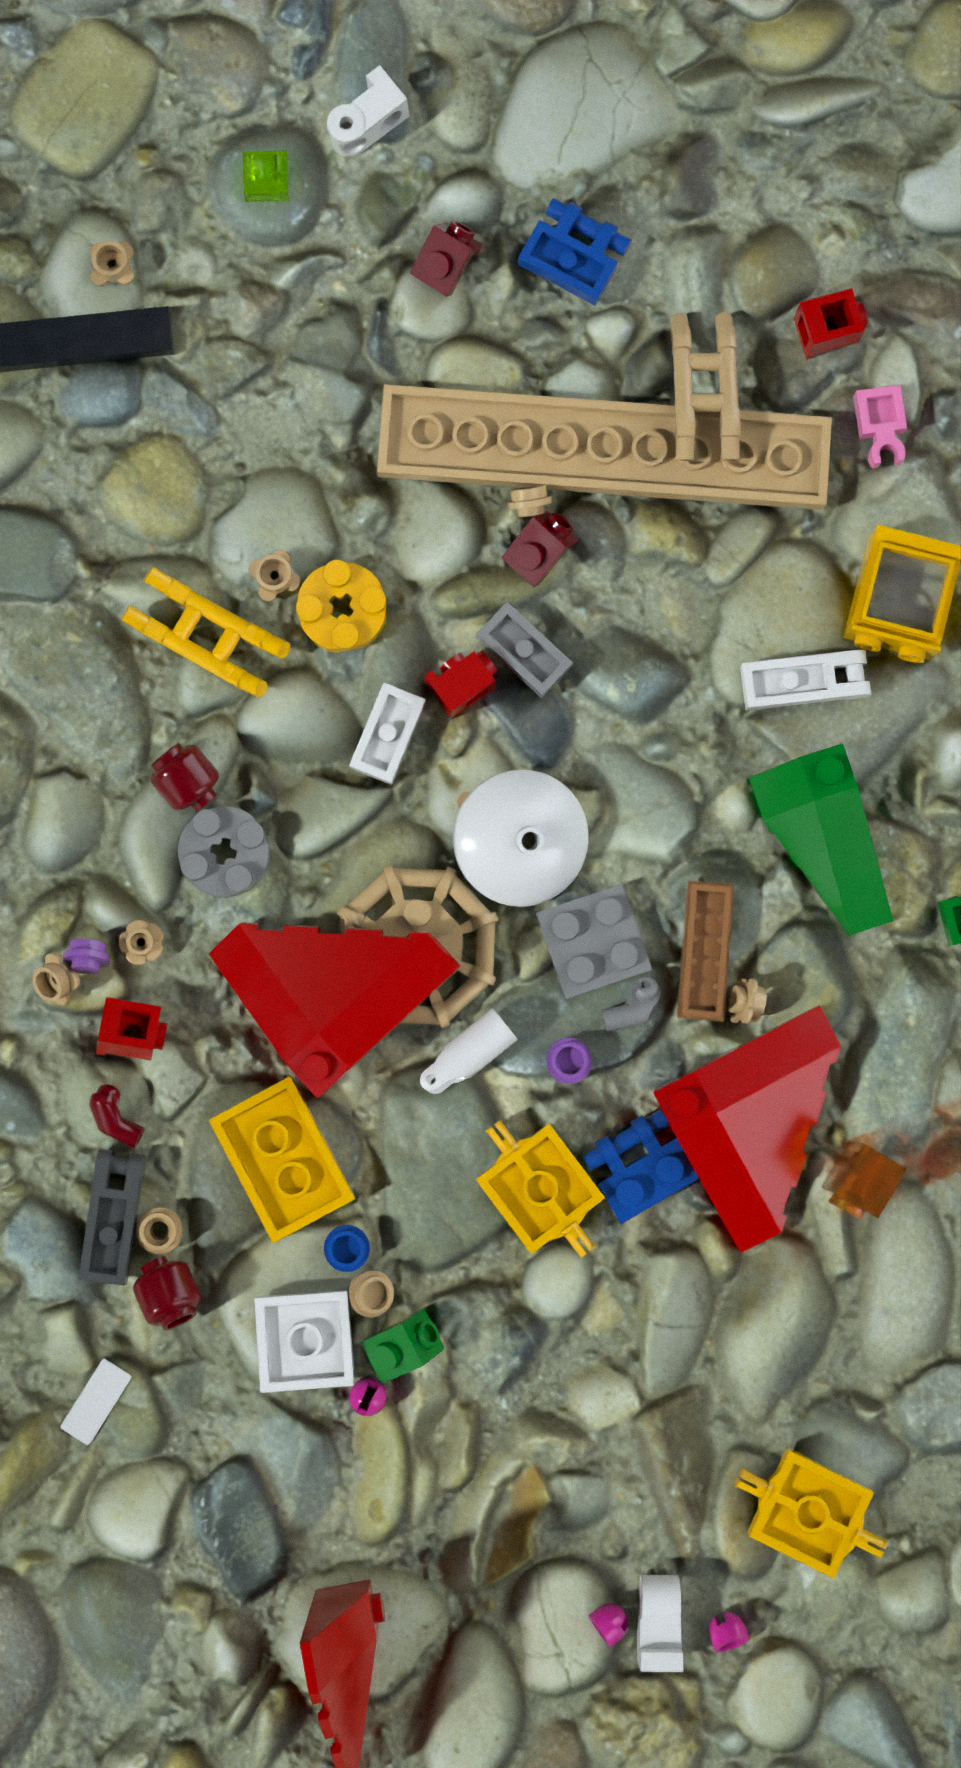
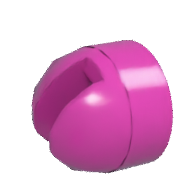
(377, 1401)
(610, 1622)
(728, 1634)

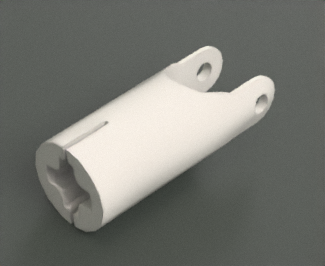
(468, 1052)

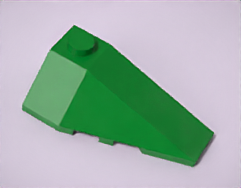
(823, 826)

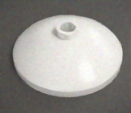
(491, 834)

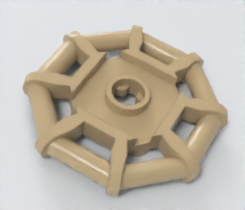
(432, 918)

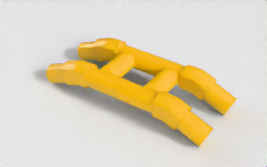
(196, 607)

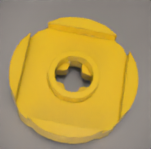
(338, 581)

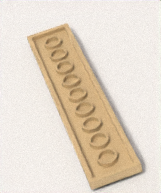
(599, 447)

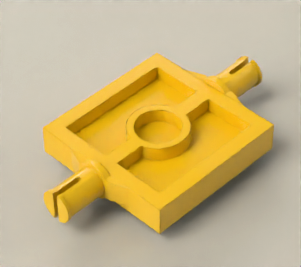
(540, 1188)
(810, 1513)

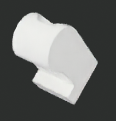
(368, 117)
(659, 1624)

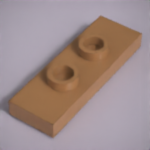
(705, 951)

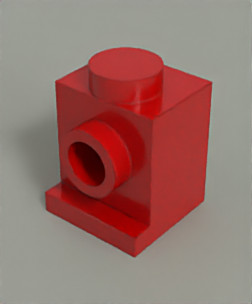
(835, 308)
(462, 681)
(126, 1015)

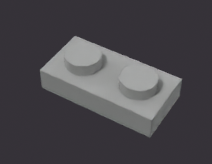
(524, 649)

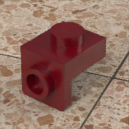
(445, 256)
(540, 546)

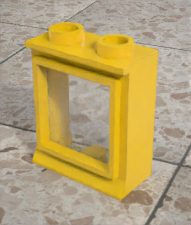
(903, 594)

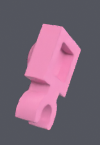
(881, 417)

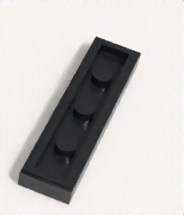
(86, 339)

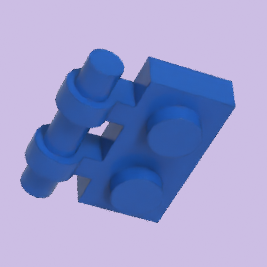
(569, 262)
(648, 1178)

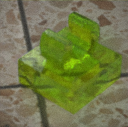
(266, 176)

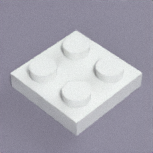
(304, 1341)

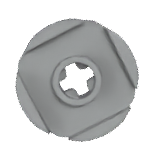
(209, 829)

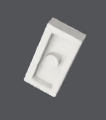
(387, 733)

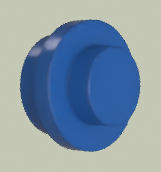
(346, 1248)

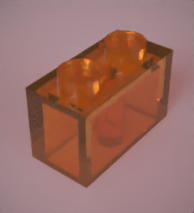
(862, 1180)

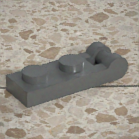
(112, 1219)

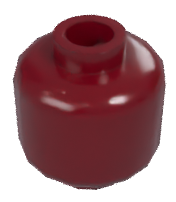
(184, 777)
(167, 1293)

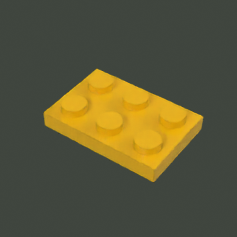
(282, 1159)

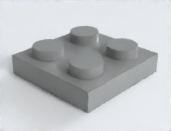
(594, 941)

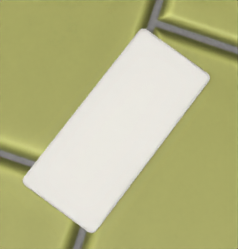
(95, 1402)

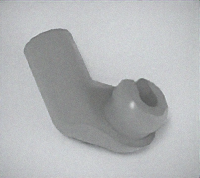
(637, 1008)

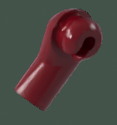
(108, 1118)

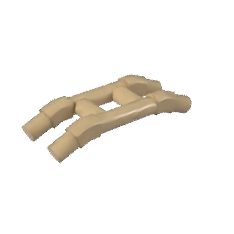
(688, 402)

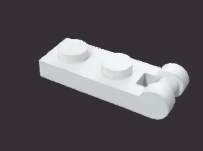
(804, 680)

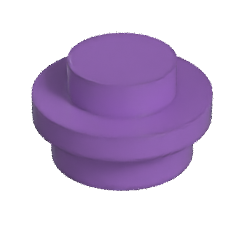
(86, 956)
(569, 1060)

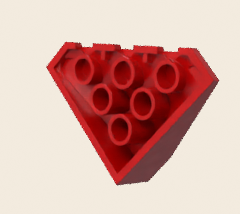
(329, 994)
(750, 1118)
(339, 1663)

